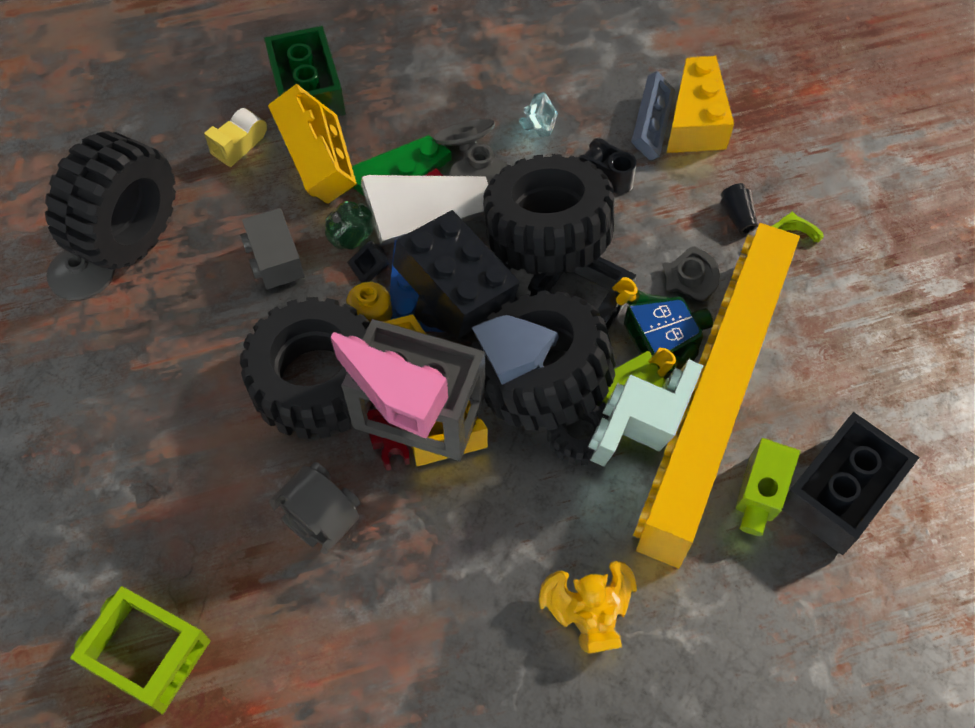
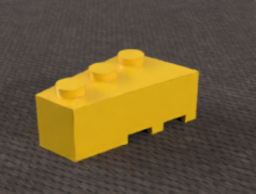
(702, 109)
(314, 143)

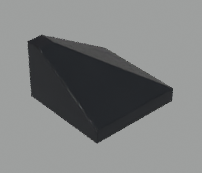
(368, 261)

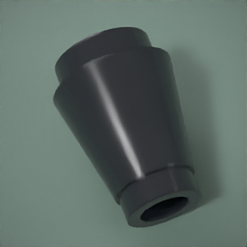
(740, 208)

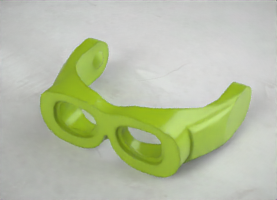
(794, 222)

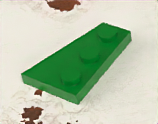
(408, 160)

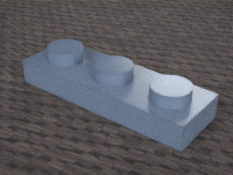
(653, 116)

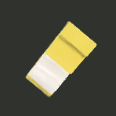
(235, 136)

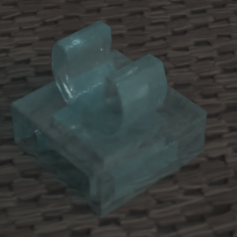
(540, 115)

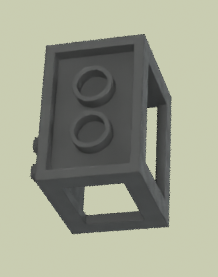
(465, 380)

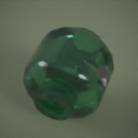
(349, 225)

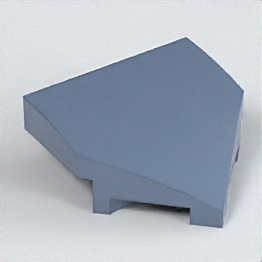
(514, 345)

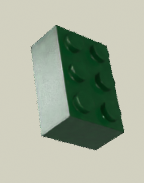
(306, 60)

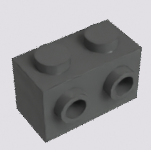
(273, 249)

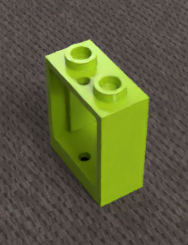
(173, 668)

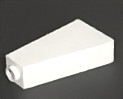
(409, 202)

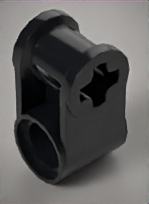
(614, 163)

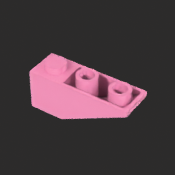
(400, 390)

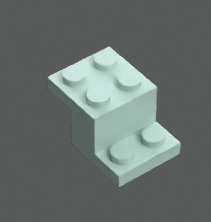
(644, 412)

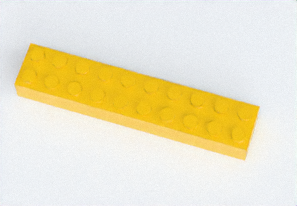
(728, 359)

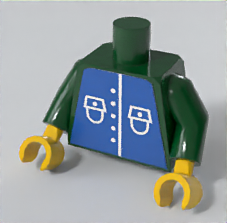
(662, 326)

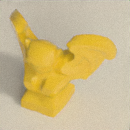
(592, 606)

